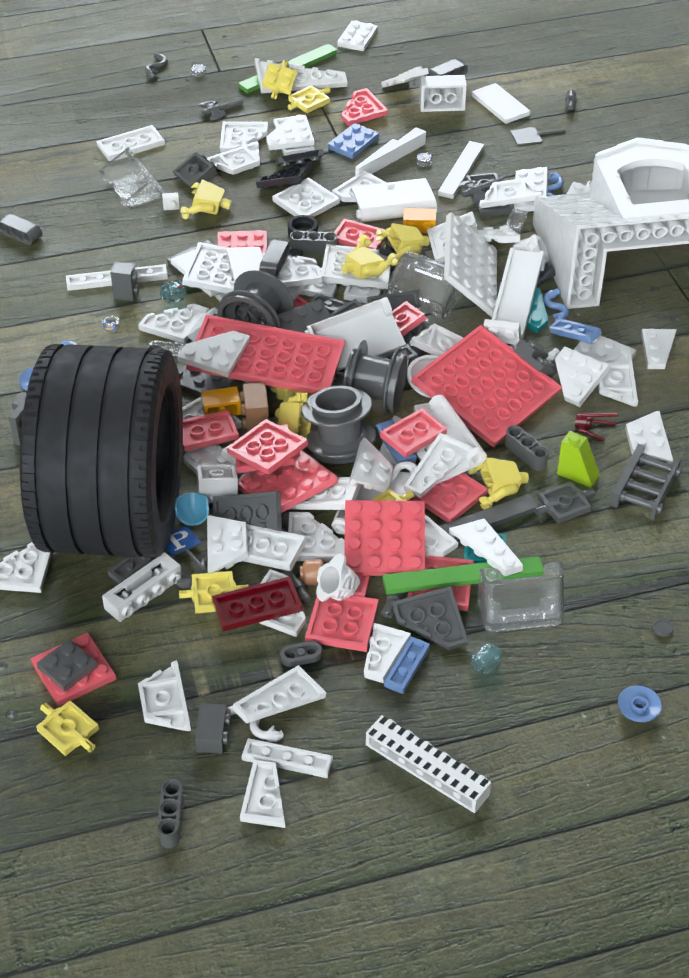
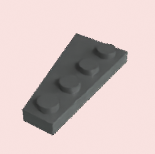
(254, 509)

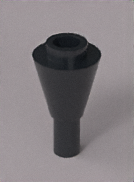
(547, 274)

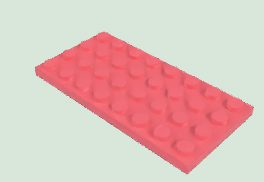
(278, 355)

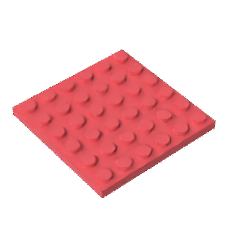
(487, 384)

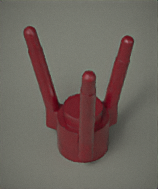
(584, 421)

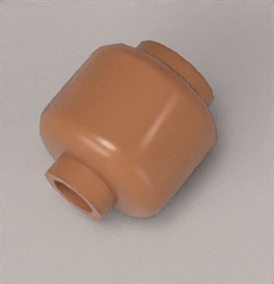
(309, 571)

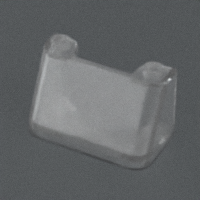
(131, 180)
(427, 277)
(521, 601)

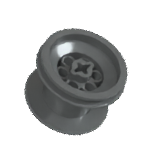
(256, 299)
(378, 376)
(339, 423)

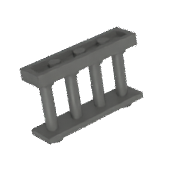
(633, 470)

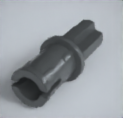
(570, 99)
(387, 610)

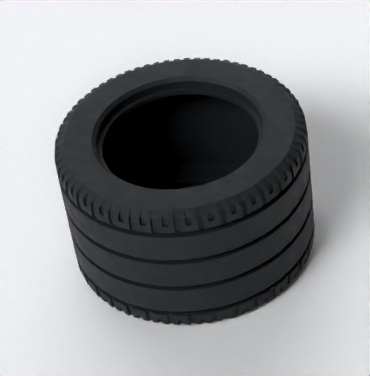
(101, 450)

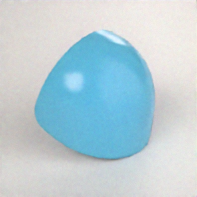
(192, 508)

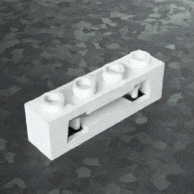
(142, 587)

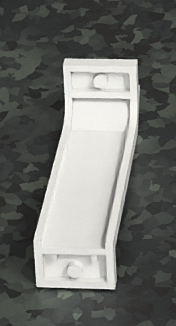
(516, 295)

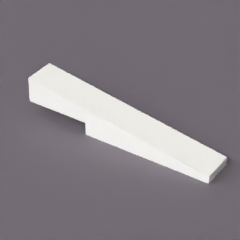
(393, 151)

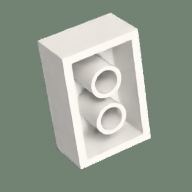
(442, 93)

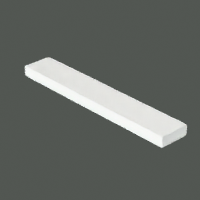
(461, 169)
(103, 278)

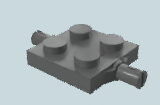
(564, 502)

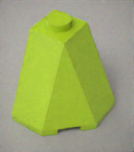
(577, 460)

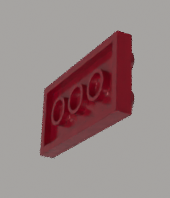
(256, 603)

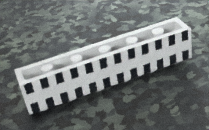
(428, 763)

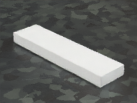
(288, 757)

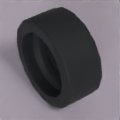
(302, 221)

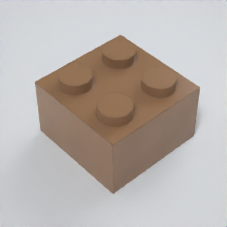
(255, 405)

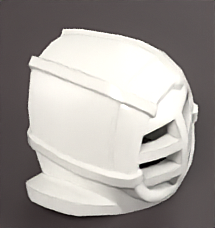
(532, 244)
(336, 580)

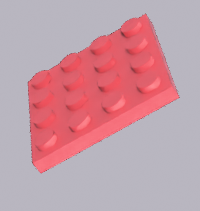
(294, 481)
(384, 536)

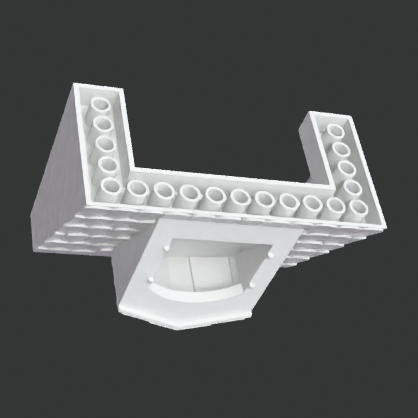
(633, 204)

